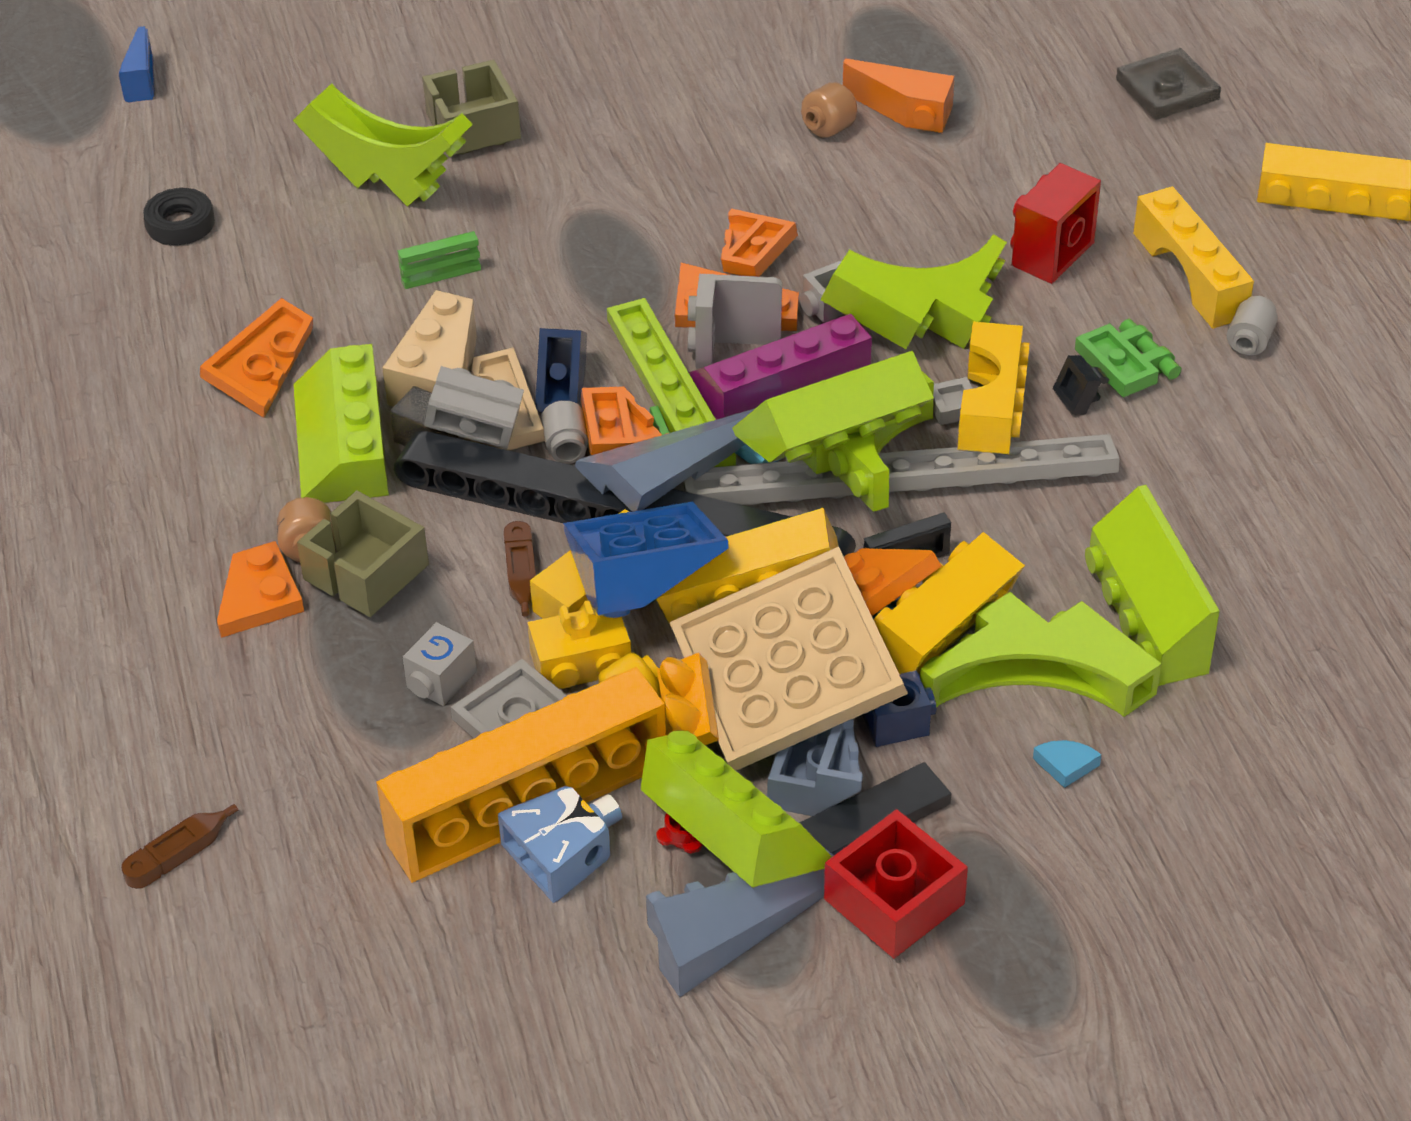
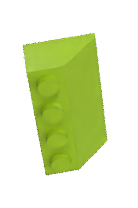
(835, 409)
(340, 426)
(1154, 587)
(727, 812)

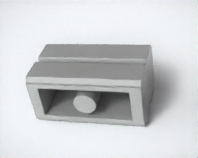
(474, 407)

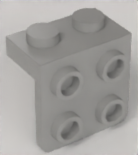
(733, 312)

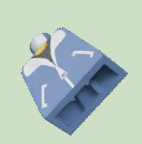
(559, 838)

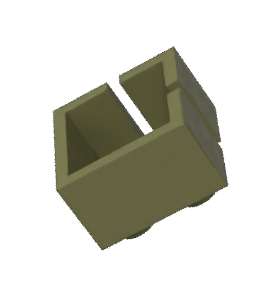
(487, 104)
(374, 556)

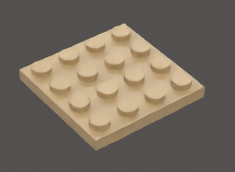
(790, 658)

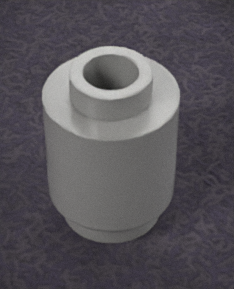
(1252, 325)
(565, 431)

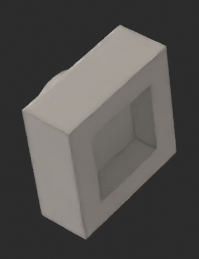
(948, 399)

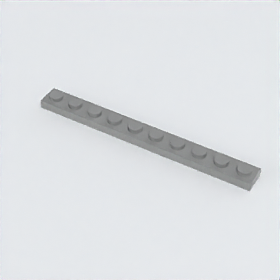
(914, 471)

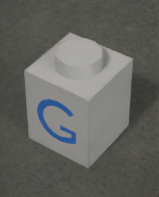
(439, 664)

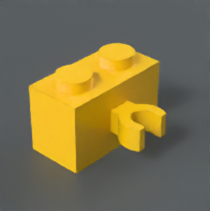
(576, 645)

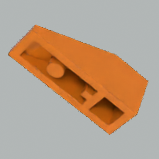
(902, 94)

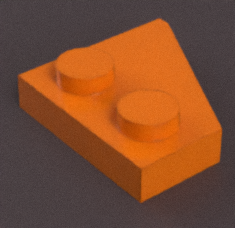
(754, 242)
(614, 419)
(257, 590)

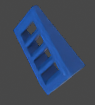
(137, 69)

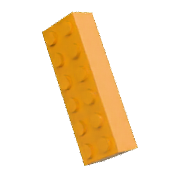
(453, 800)

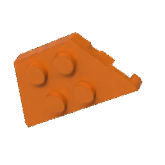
(888, 573)

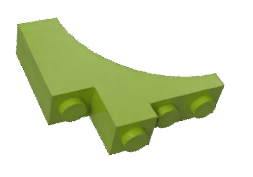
(376, 149)
(910, 300)
(859, 462)
(1069, 653)

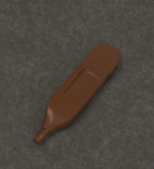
(519, 562)
(173, 847)

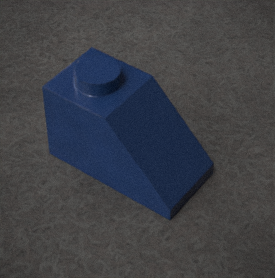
(560, 366)

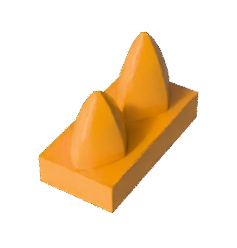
(688, 697)

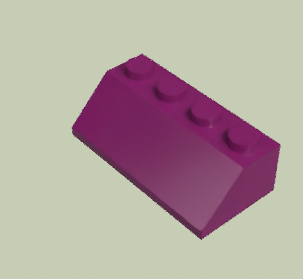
(783, 366)

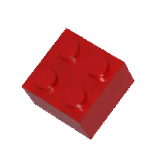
(1055, 222)
(895, 883)

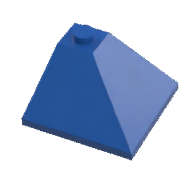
(641, 554)

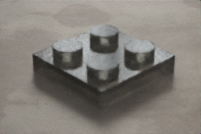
(1168, 83)

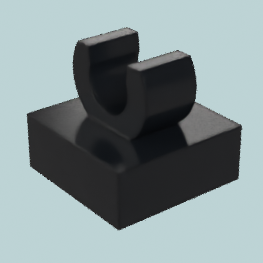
(1079, 384)

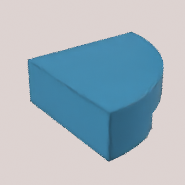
(1066, 760)

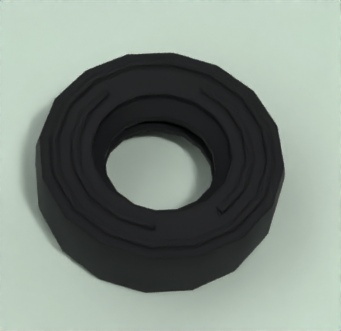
(181, 231)

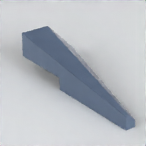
(655, 466)
(816, 772)
(720, 922)

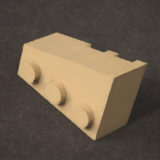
(438, 337)

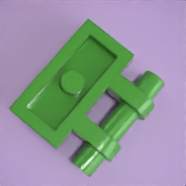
(1121, 358)

